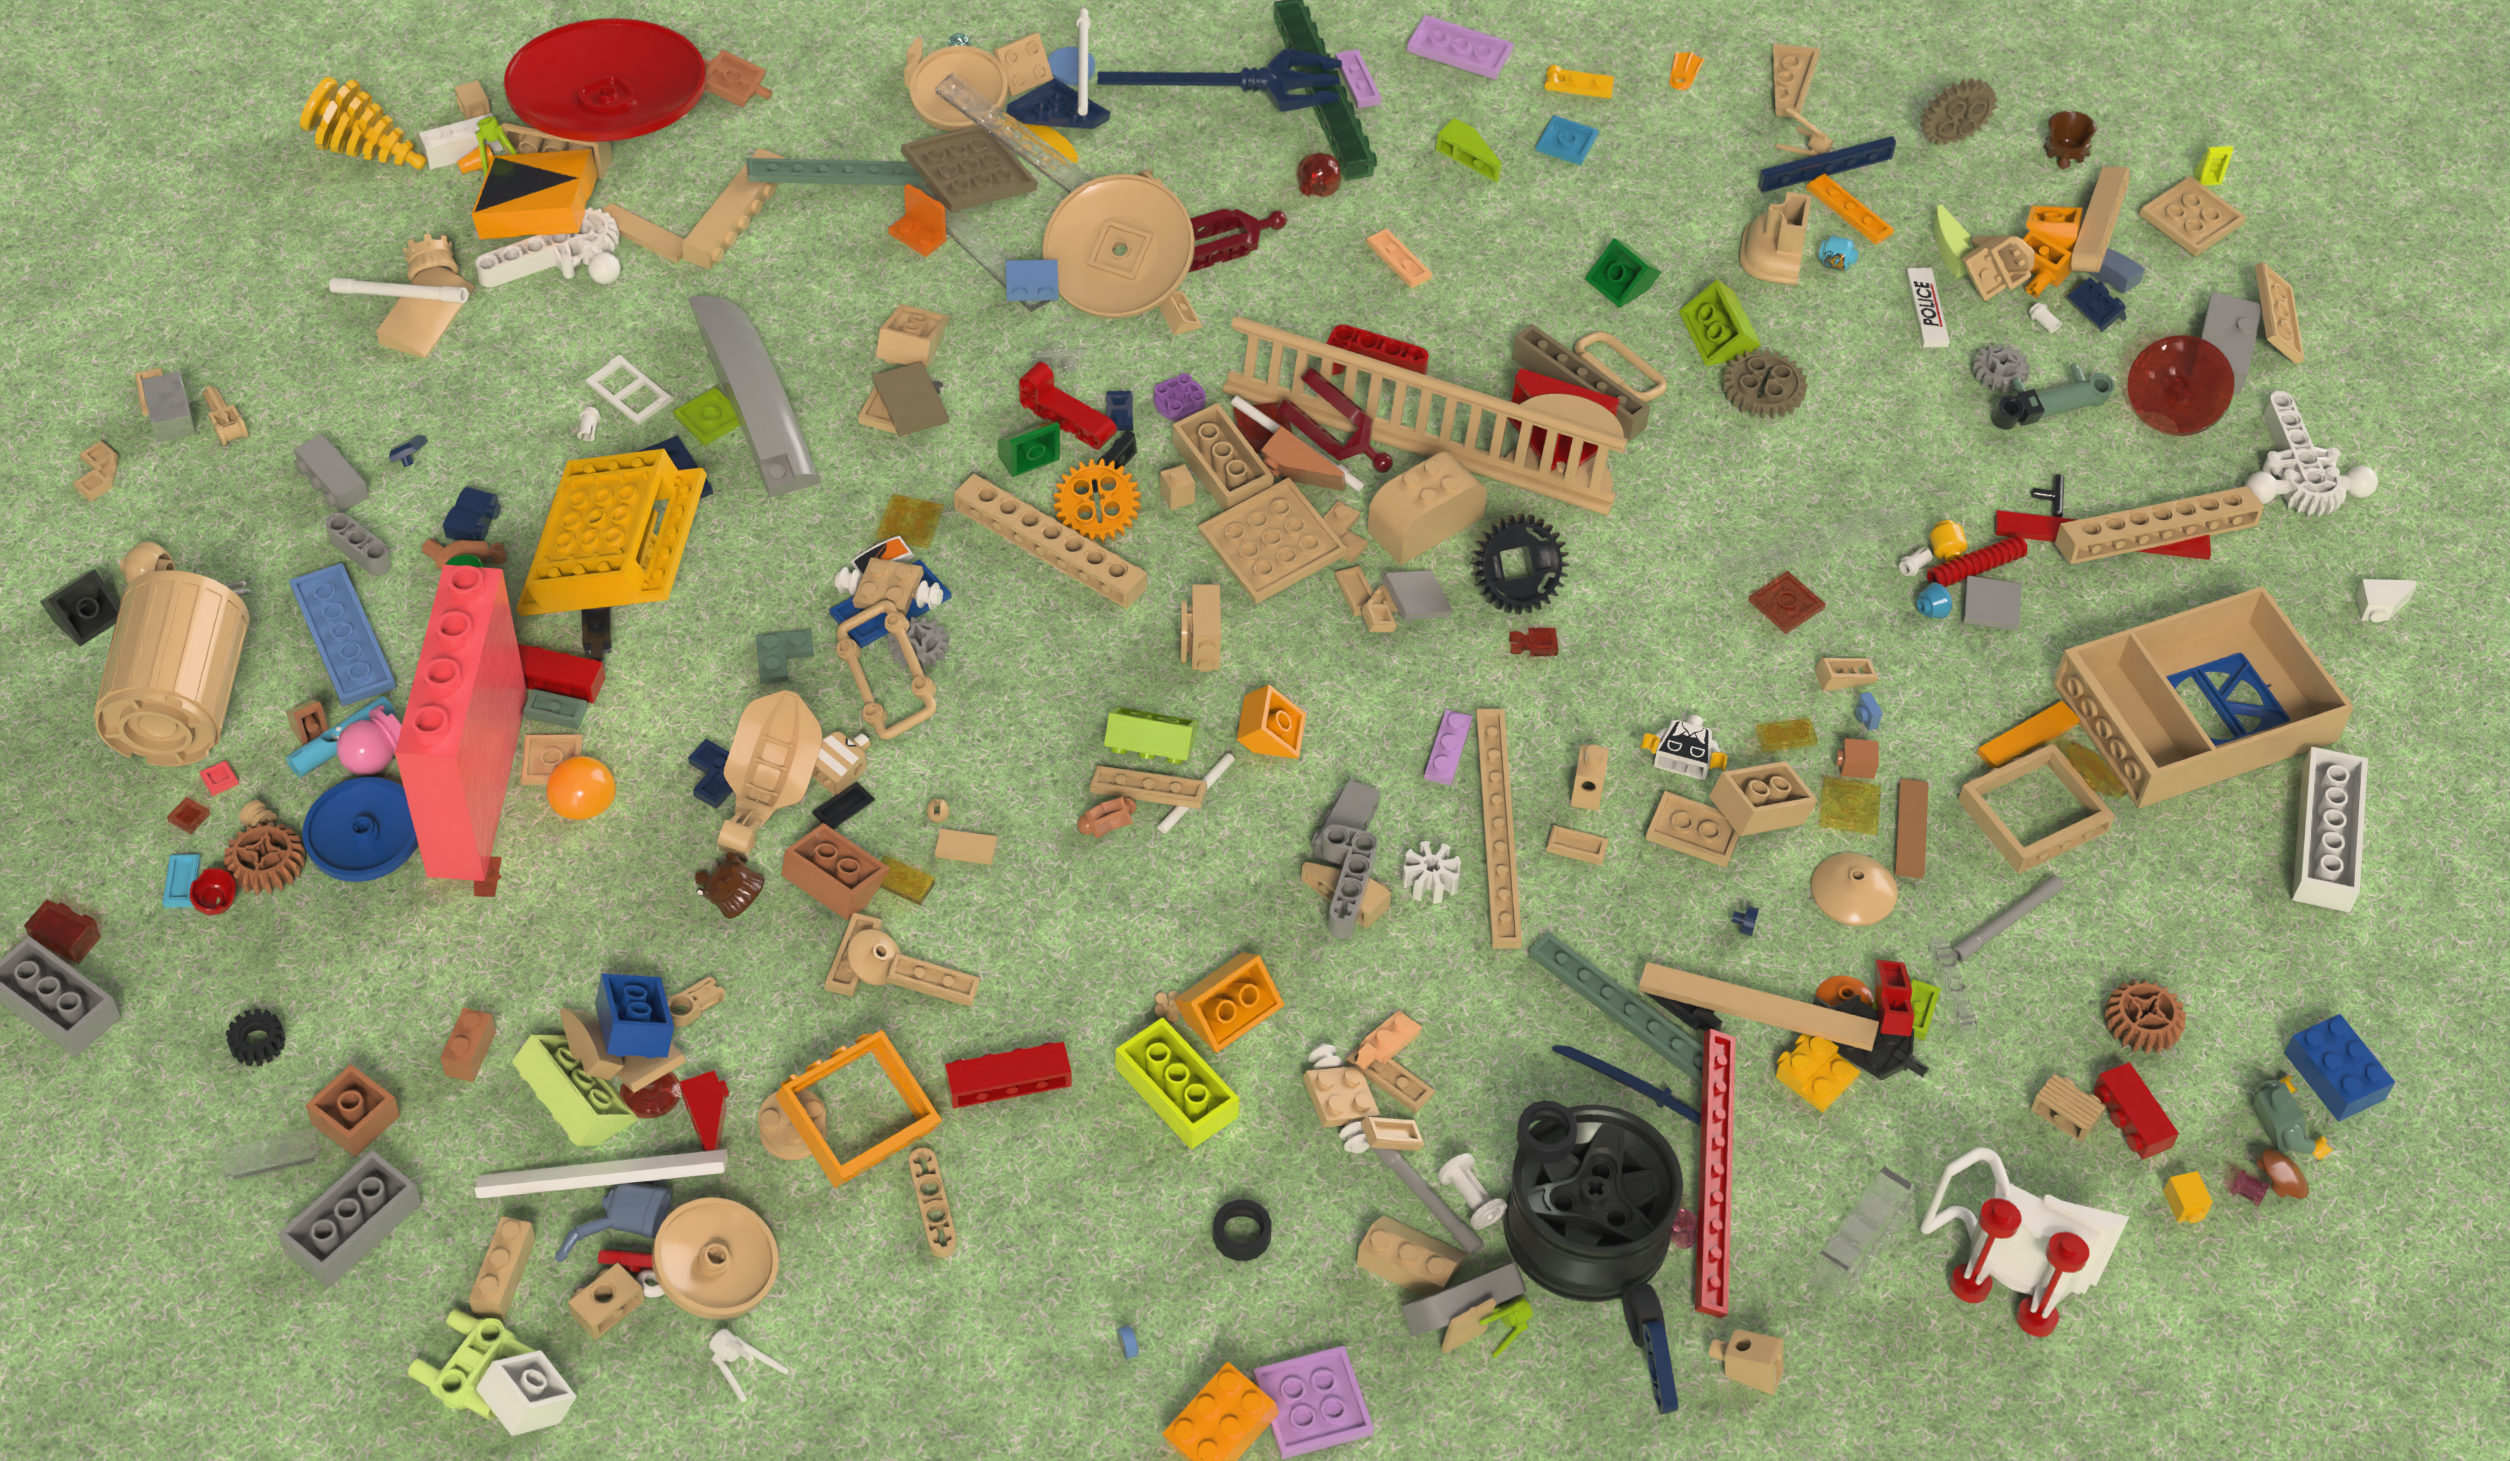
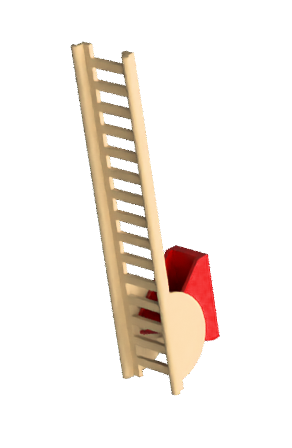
(1556, 420)

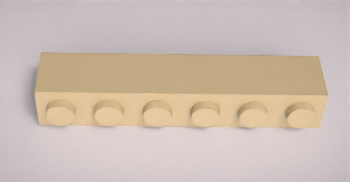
(727, 217)

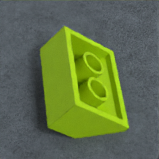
(1719, 325)
(1150, 734)

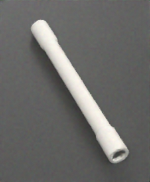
(444, 293)

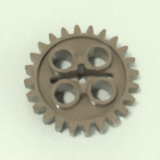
(1958, 111)
(1782, 390)

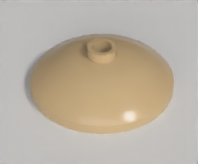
(1850, 899)

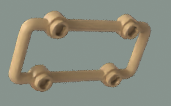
(921, 686)

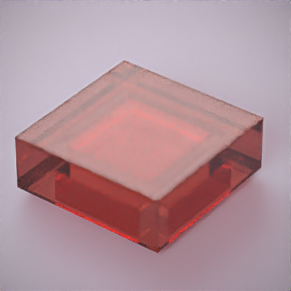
(188, 815)

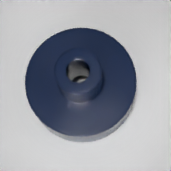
(1747, 920)

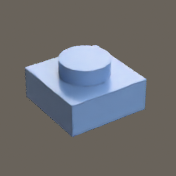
(1868, 711)

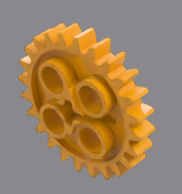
(1122, 497)

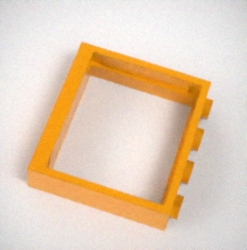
(902, 1079)

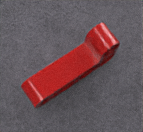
(1379, 348)
(1072, 415)

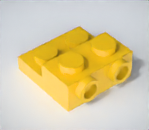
(1816, 1071)

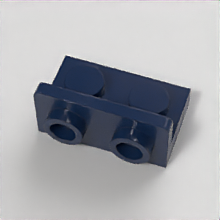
(2096, 304)

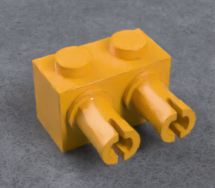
(2051, 263)

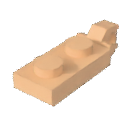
(1387, 1040)

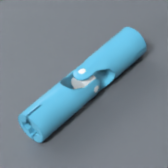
(322, 749)

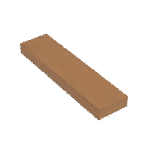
(1911, 828)

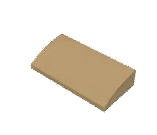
(419, 323)

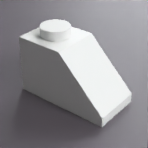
(2383, 598)

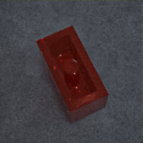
(63, 930)

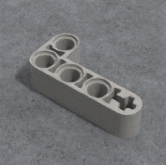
(1354, 860)
(1440, 1308)

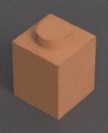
(1858, 758)

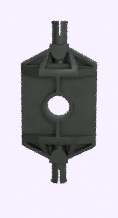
(1890, 1053)

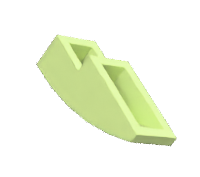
(1951, 240)

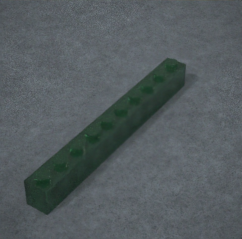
(1336, 118)

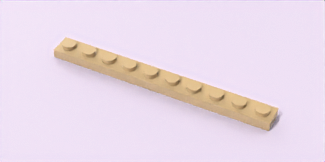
(1498, 829)

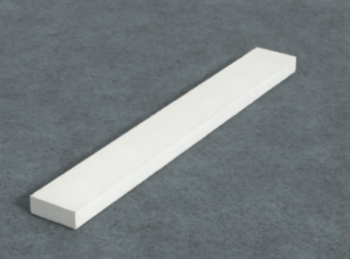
(601, 1174)

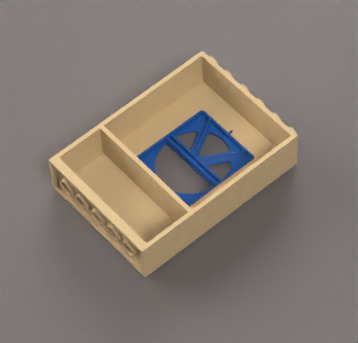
(2152, 734)

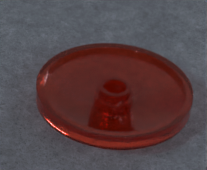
(2180, 385)

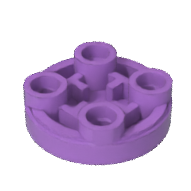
(1179, 397)

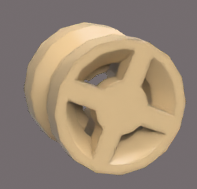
(256, 812)

